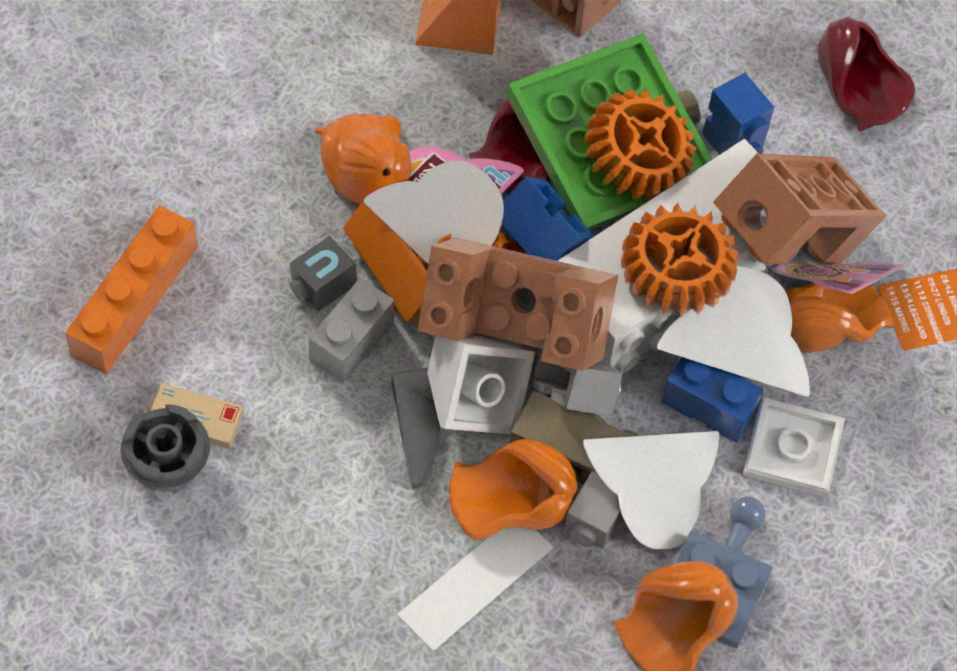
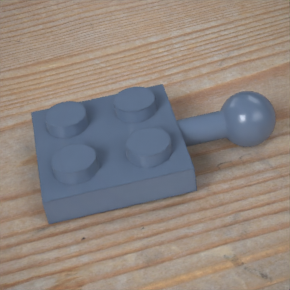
(744, 572)

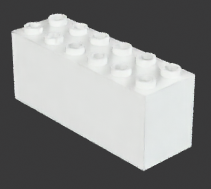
(632, 324)

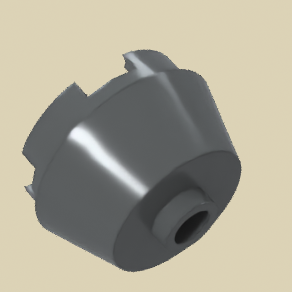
(165, 448)

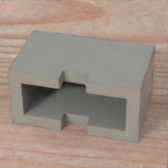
(351, 329)
(577, 390)

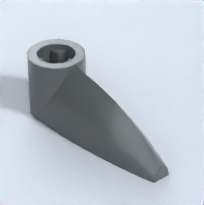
(416, 421)

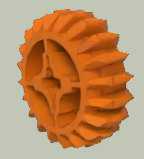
(639, 144)
(690, 278)

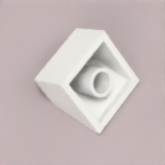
(479, 382)

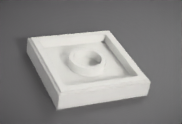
(794, 447)

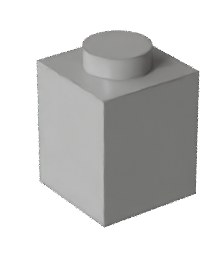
(593, 513)

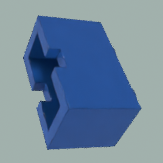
(738, 114)
(537, 223)
(713, 397)

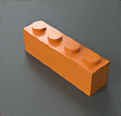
(132, 289)

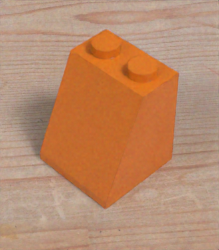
(459, 25)

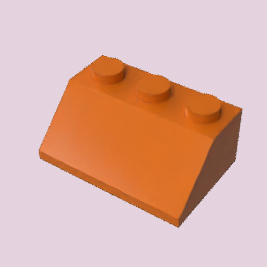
(390, 259)

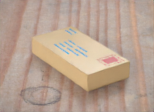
(216, 415)

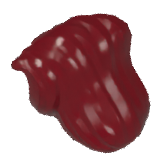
(862, 74)
(510, 143)

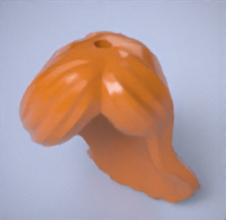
(359, 149)
(828, 317)
(512, 487)
(678, 615)

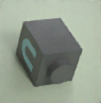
(322, 274)

